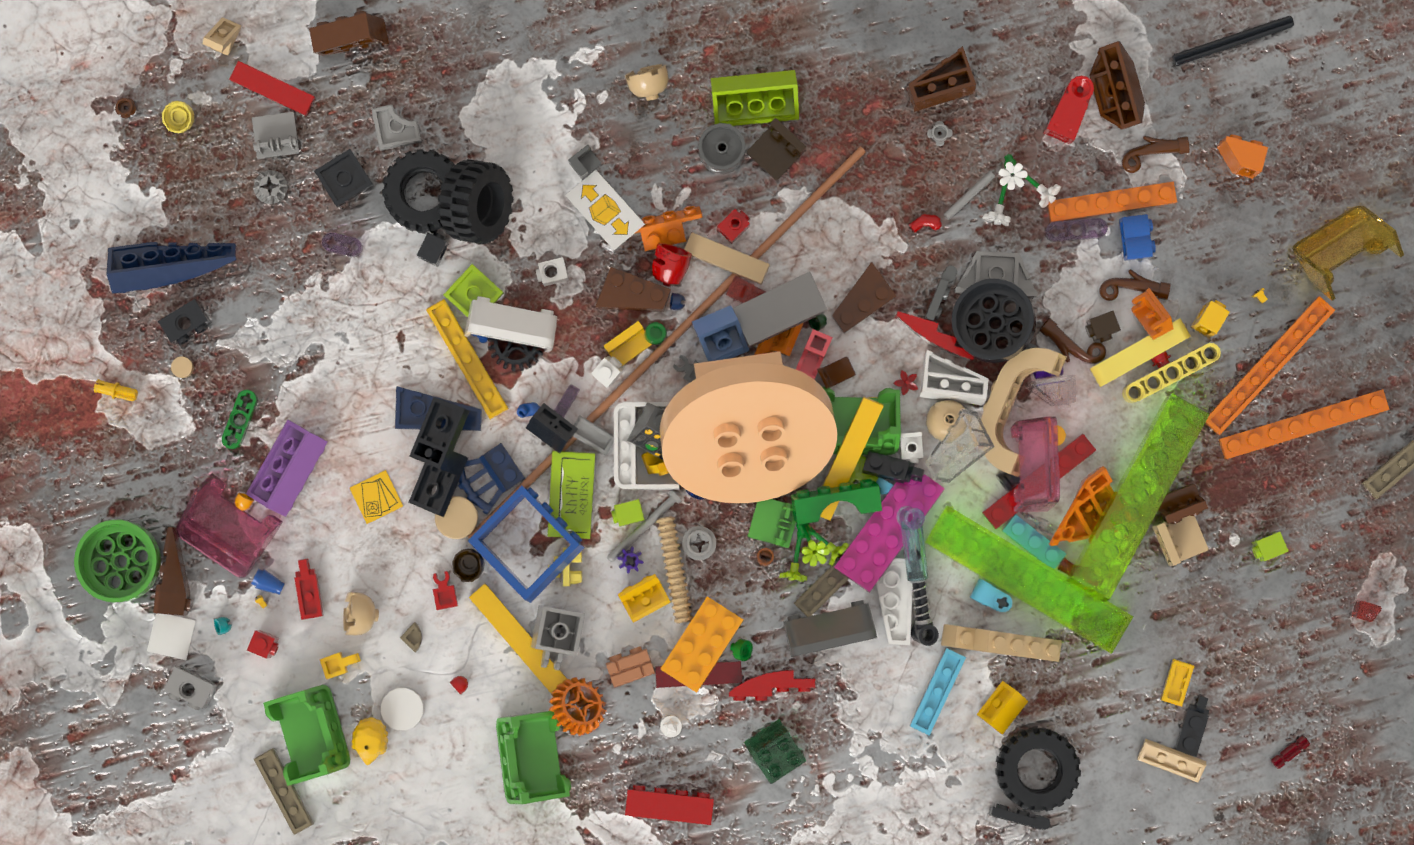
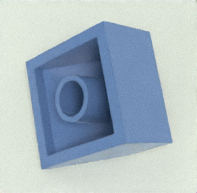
(720, 335)

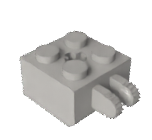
(565, 642)

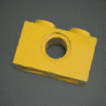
(1210, 318)

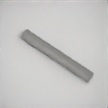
(969, 195)

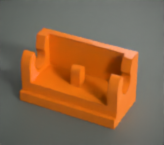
(1152, 314)

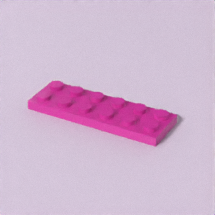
(882, 535)

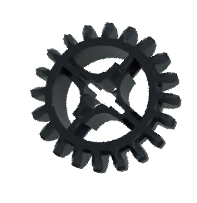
(510, 350)

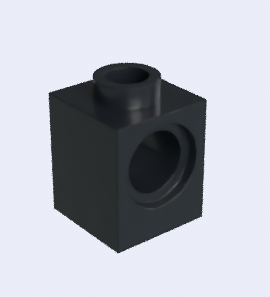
(433, 248)

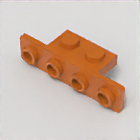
(667, 227)
(782, 342)

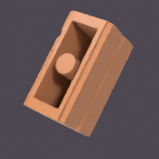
(630, 667)

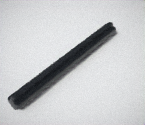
(1233, 40)

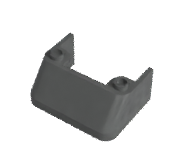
(829, 629)

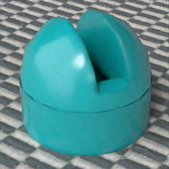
(221, 625)

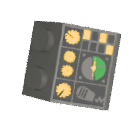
(647, 430)

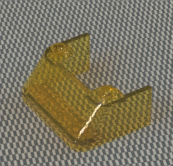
(1342, 240)

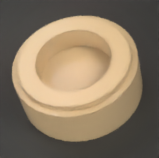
(182, 367)

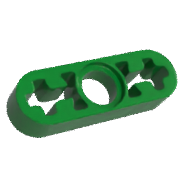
(251, 407)

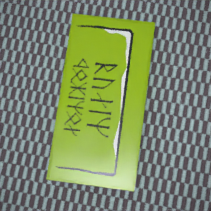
(572, 491)

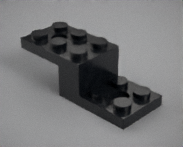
(441, 463)

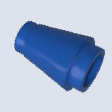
(267, 582)

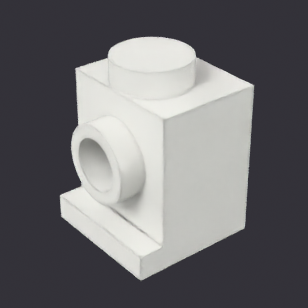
(911, 438)

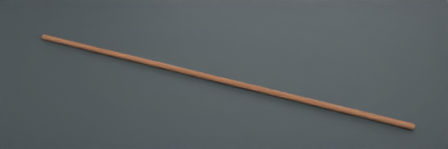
(669, 341)

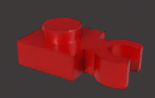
(444, 595)

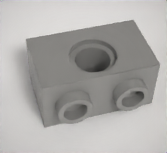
(203, 688)

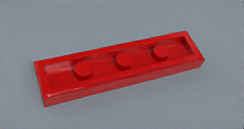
(272, 88)

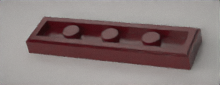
(721, 674)

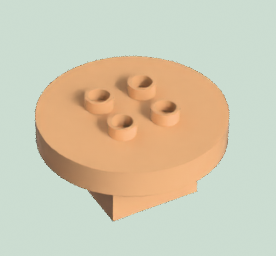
(747, 430)

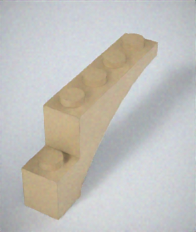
(1001, 643)

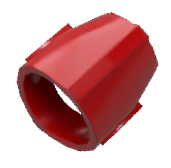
(670, 264)

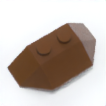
(1117, 87)

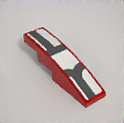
(928, 332)

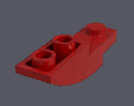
(762, 685)

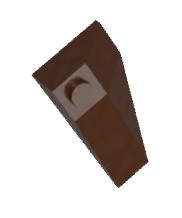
(173, 593)

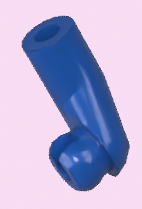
(527, 409)

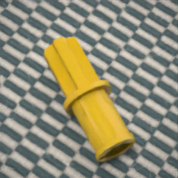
(115, 390)

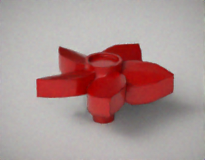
(906, 382)

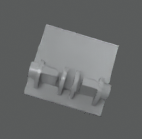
(275, 135)

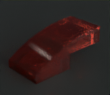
(743, 290)

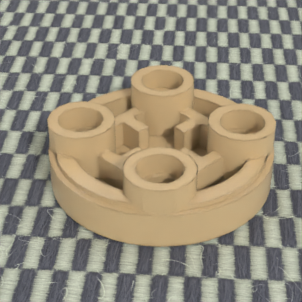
(459, 519)

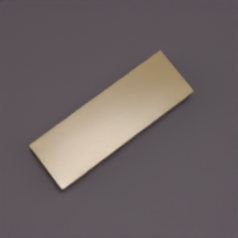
(1171, 760)

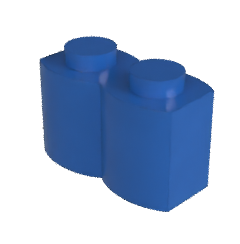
(1136, 237)

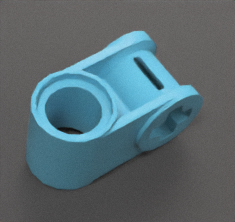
(988, 594)

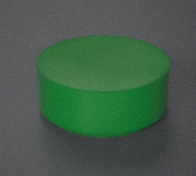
(655, 333)

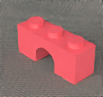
(814, 353)

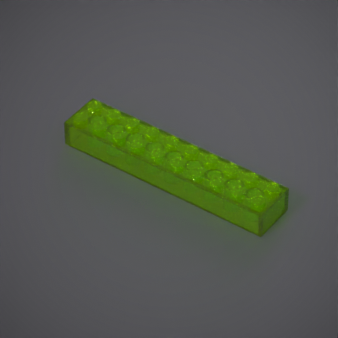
(1137, 498)
(1027, 579)

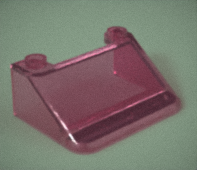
(223, 530)

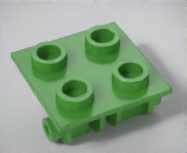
(773, 523)

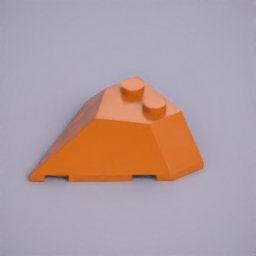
(1086, 508)

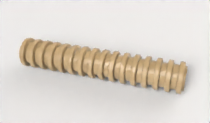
(674, 569)

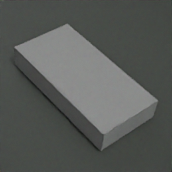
(593, 435)

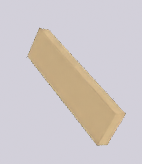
(727, 258)

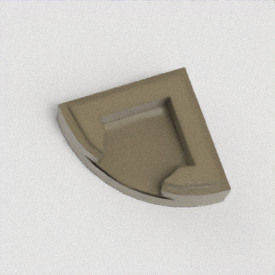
(413, 637)

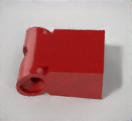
(1070, 110)

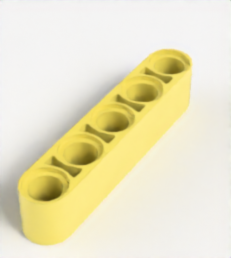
(1138, 354)
(1180, 368)

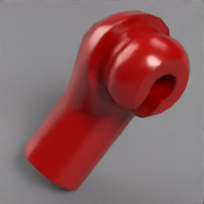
(926, 220)

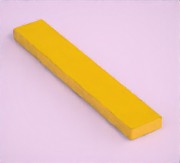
(467, 359)
(851, 448)
(516, 636)

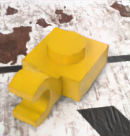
(336, 665)

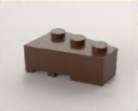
(348, 33)
(631, 292)

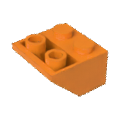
(1242, 156)

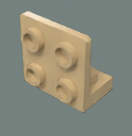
(1180, 540)

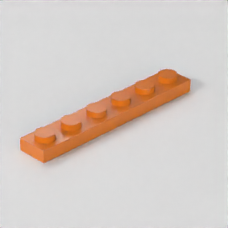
(1112, 202)

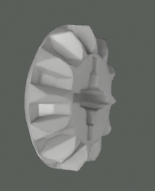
(277, 193)
(691, 536)

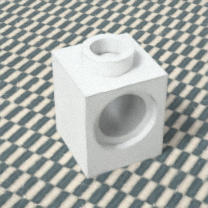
(561, 275)

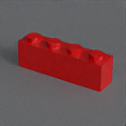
(668, 805)

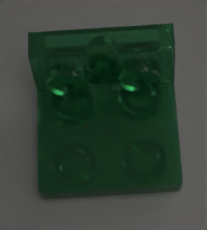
(775, 751)

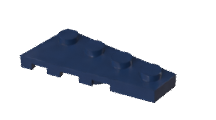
(413, 407)

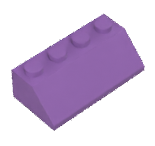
(286, 468)

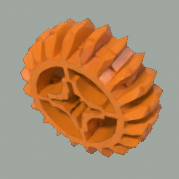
(569, 714)

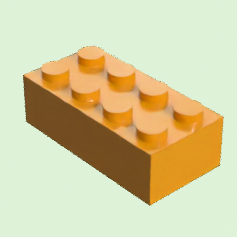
(702, 644)

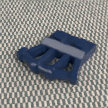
(501, 469)

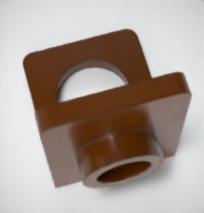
(836, 372)

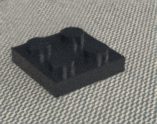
(343, 178)

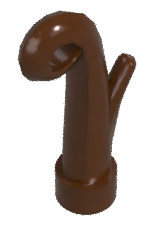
(1157, 146)
(1138, 284)
(1067, 345)

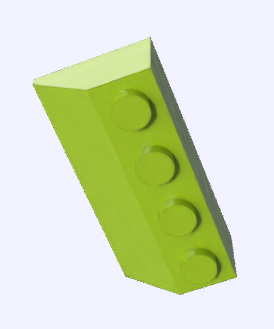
(755, 98)

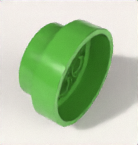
(91, 551)

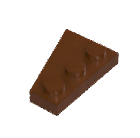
(864, 299)

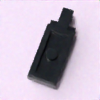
(891, 468)
(1193, 727)

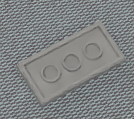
(780, 309)

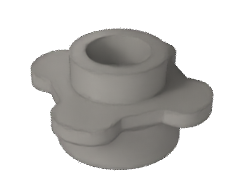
(939, 127)

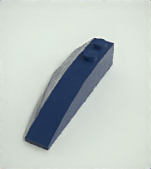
(154, 266)

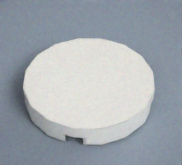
(402, 709)

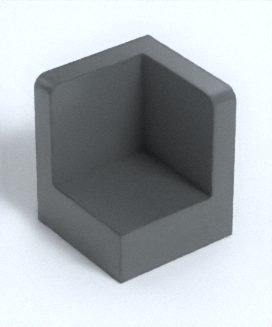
(584, 162)

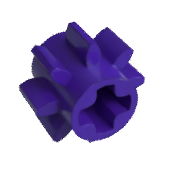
(636, 560)

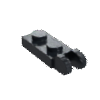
(1020, 817)

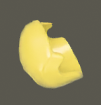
(178, 116)

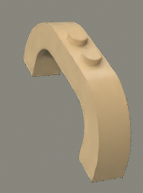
(1003, 396)

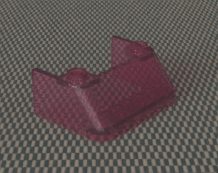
(1037, 464)

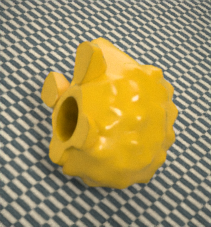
(369, 739)

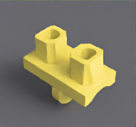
(571, 577)

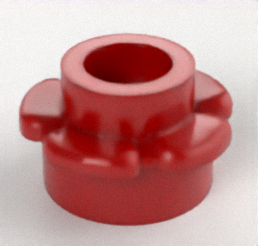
(1161, 359)

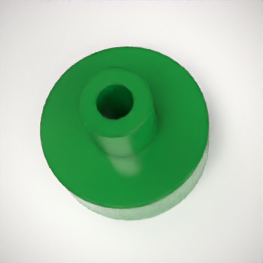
(742, 649)

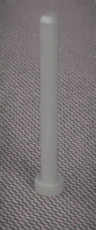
(626, 543)

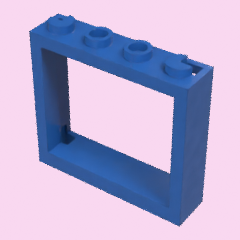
(553, 570)

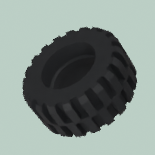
(397, 180)
(475, 201)
(1064, 782)

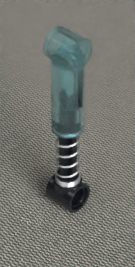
(917, 572)

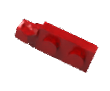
(308, 591)

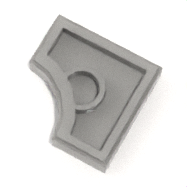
(393, 130)

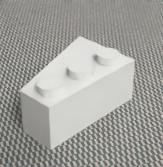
(951, 382)

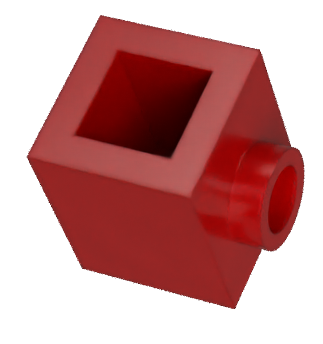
(734, 225)
(263, 644)

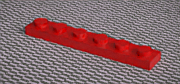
(1068, 459)

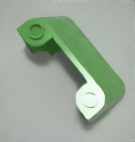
(887, 430)
(310, 733)
(530, 758)

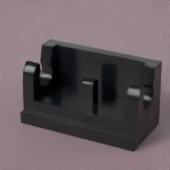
(551, 428)

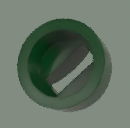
(818, 322)

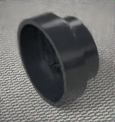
(972, 303)

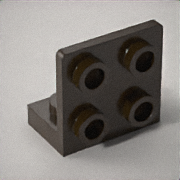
(776, 149)

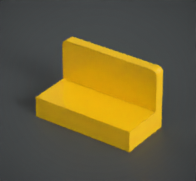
(628, 344)
(1002, 707)

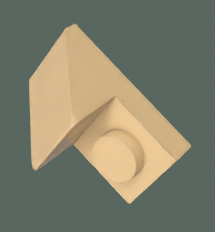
(222, 36)

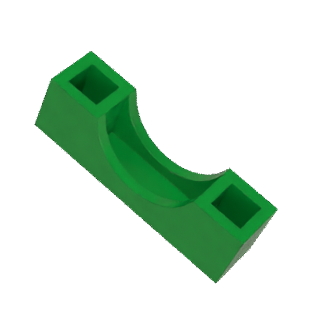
(809, 505)

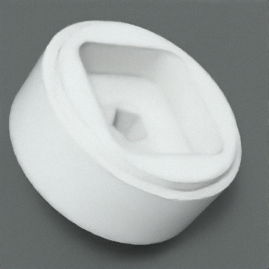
(671, 726)

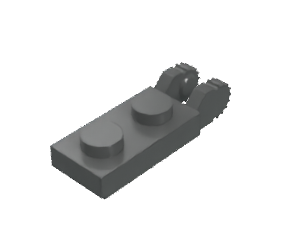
(941, 292)

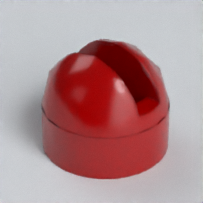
(460, 684)

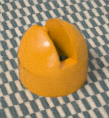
(243, 501)

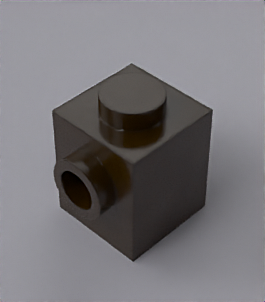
(1102, 327)

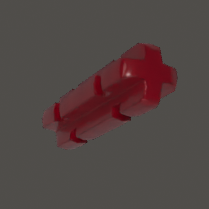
(1290, 752)

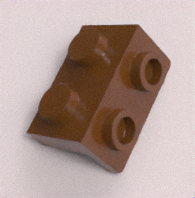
(1181, 504)

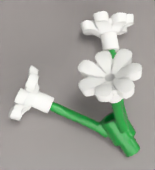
(1013, 175)

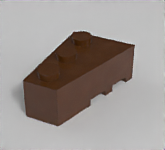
(943, 83)

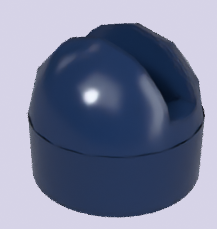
(675, 301)

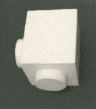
(608, 371)

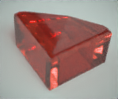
(1365, 611)

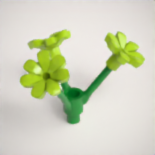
(812, 553)

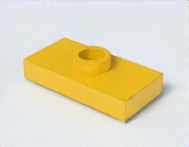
(1177, 682)

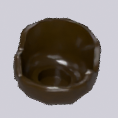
(468, 565)

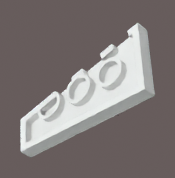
(896, 602)

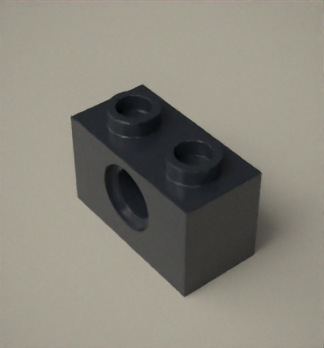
(173, 322)

